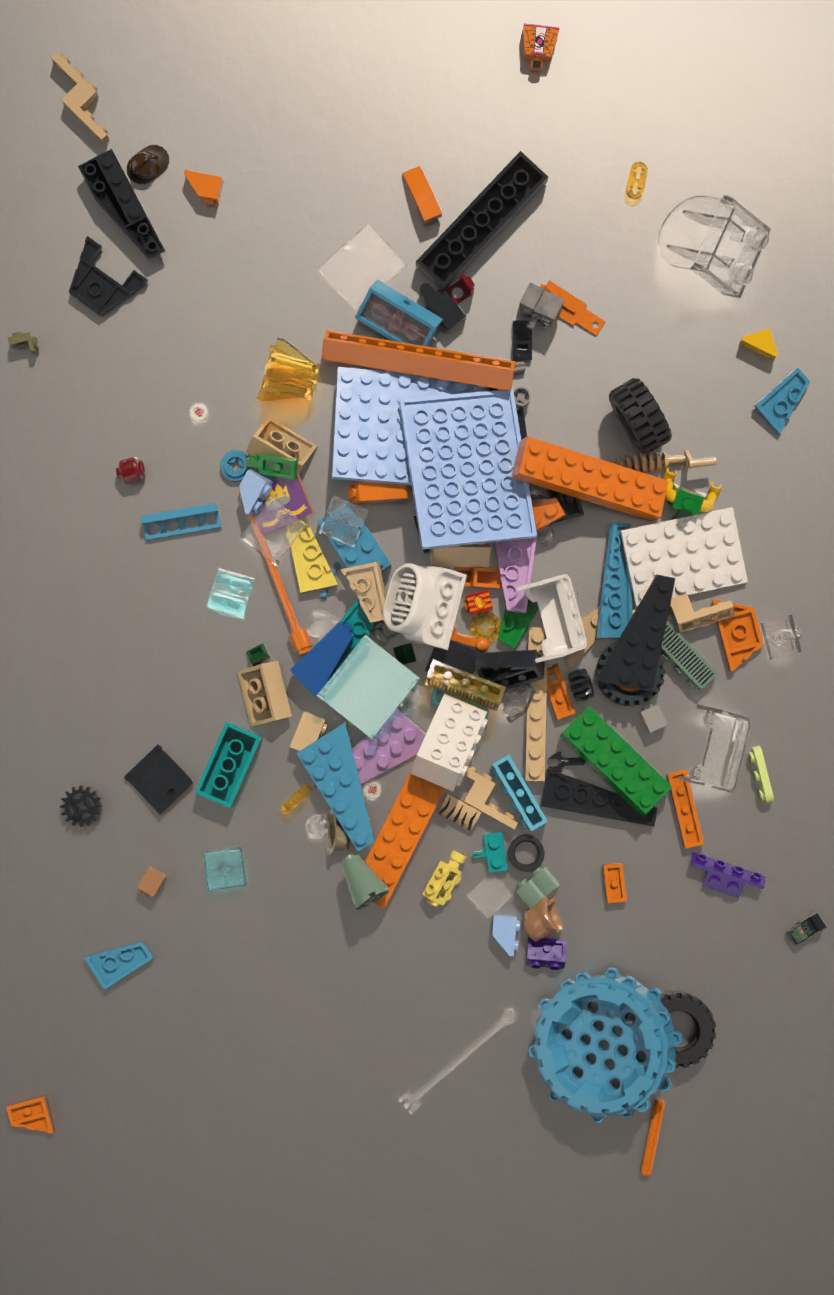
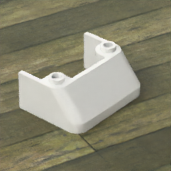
(559, 616)

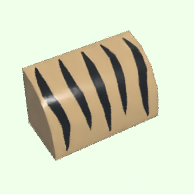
(459, 812)

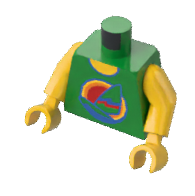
(688, 499)

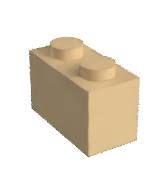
(308, 731)

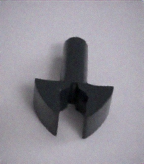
(565, 762)

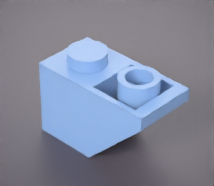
(254, 490)
(504, 931)

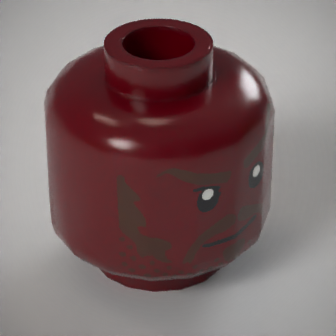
(130, 470)

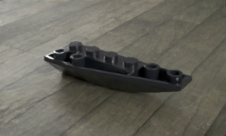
(120, 202)

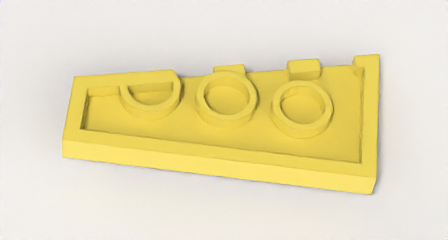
(310, 562)

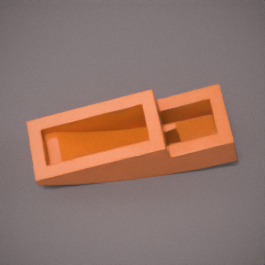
(422, 194)
(480, 577)

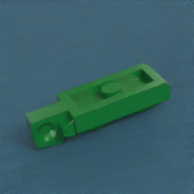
(274, 465)

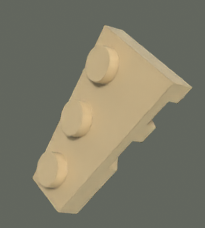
(369, 588)

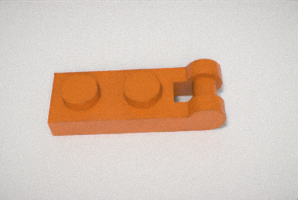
(559, 694)

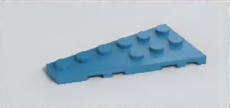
(337, 777)

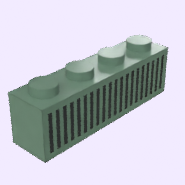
(686, 659)

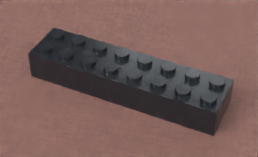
(481, 221)

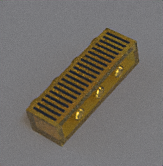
(465, 685)

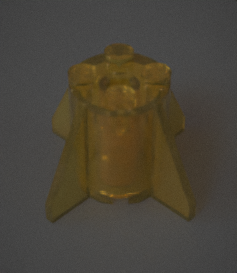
(288, 373)

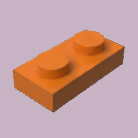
(614, 883)

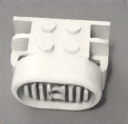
(424, 603)

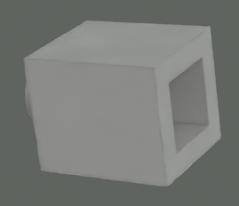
(652, 717)

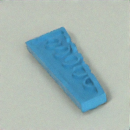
(616, 588)

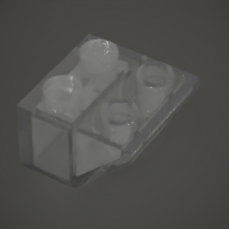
(343, 521)

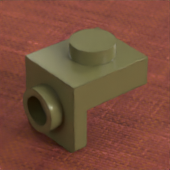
(20, 339)

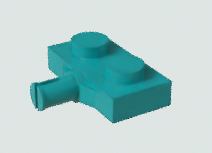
(493, 852)

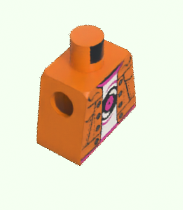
(539, 44)

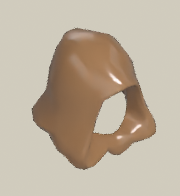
(542, 920)

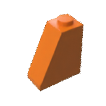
(376, 492)

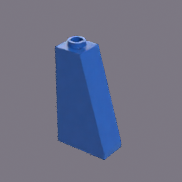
(322, 660)

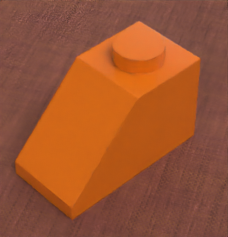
(205, 186)

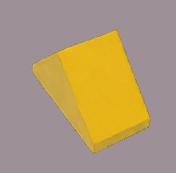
(761, 342)

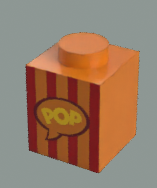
(478, 602)

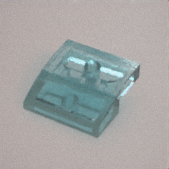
(230, 592)

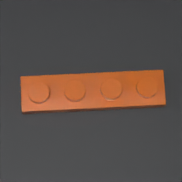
(685, 809)

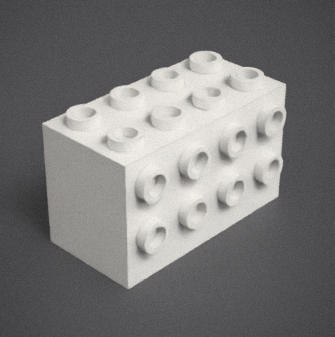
(450, 743)

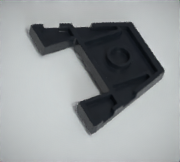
(97, 288)

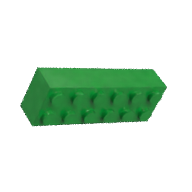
(615, 761)

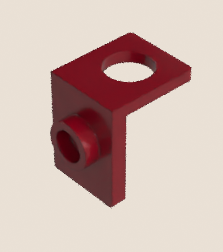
(467, 286)

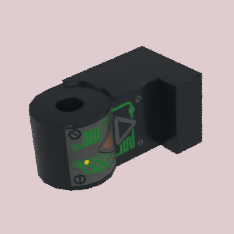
(806, 927)

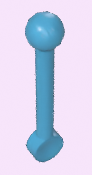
(337, 566)

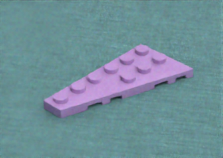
(515, 570)
(395, 745)

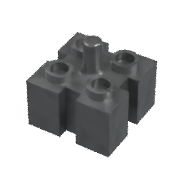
(539, 306)

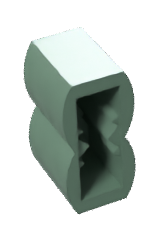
(537, 887)

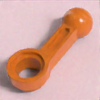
(481, 644)

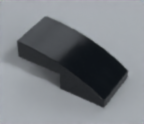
(522, 340)

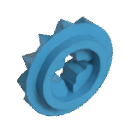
(231, 457)

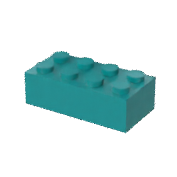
(228, 764)

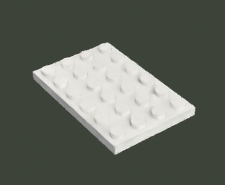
(694, 549)

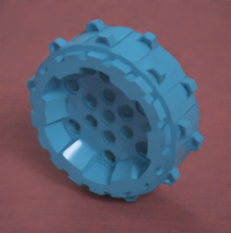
(649, 1033)

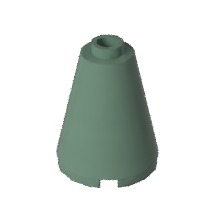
(362, 882)

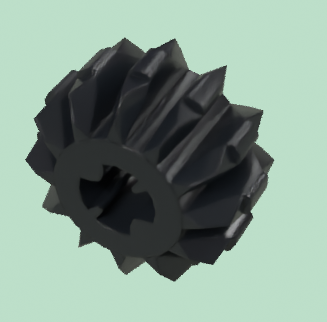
(581, 684)

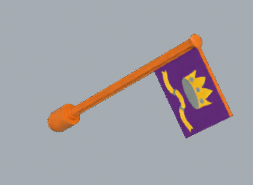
(294, 498)

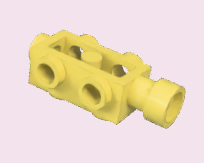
(442, 880)

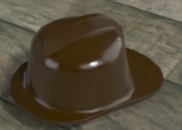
(147, 164)

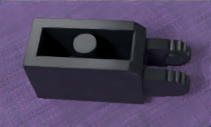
(443, 306)

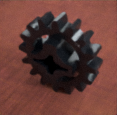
(76, 817)

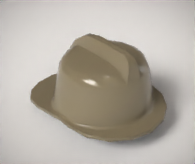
(337, 837)

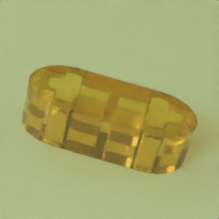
(632, 180)
(295, 798)

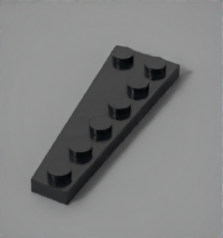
(585, 798)

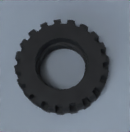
(640, 416)
(704, 1023)

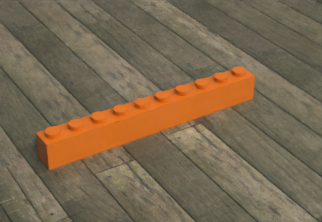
(418, 360)

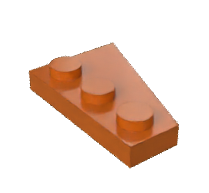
(546, 512)

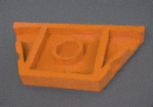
(739, 634)

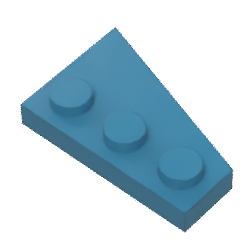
(781, 400)

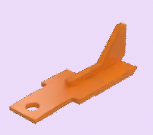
(574, 309)

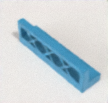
(181, 514)

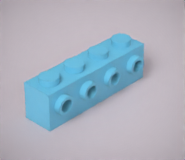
(519, 792)

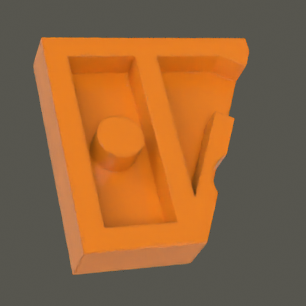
(31, 1115)

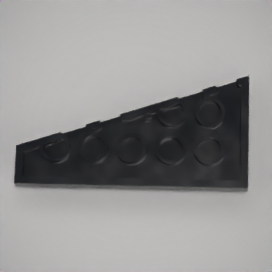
(638, 649)

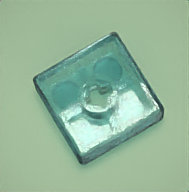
(214, 861)

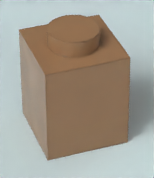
(151, 882)

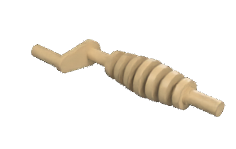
(666, 460)

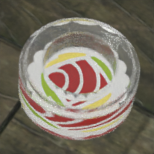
(198, 411)
(372, 789)

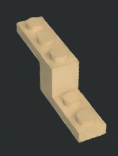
(80, 97)
(687, 619)
(479, 794)

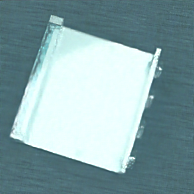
(369, 687)

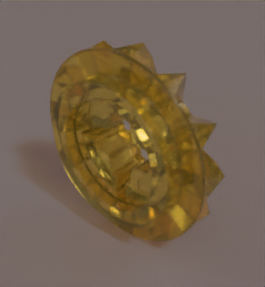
(491, 619)

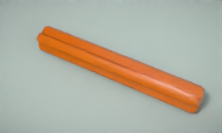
(652, 1138)

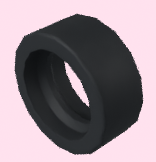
(523, 867)

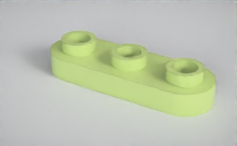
(761, 774)

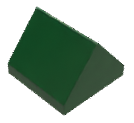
(405, 653)
(258, 655)

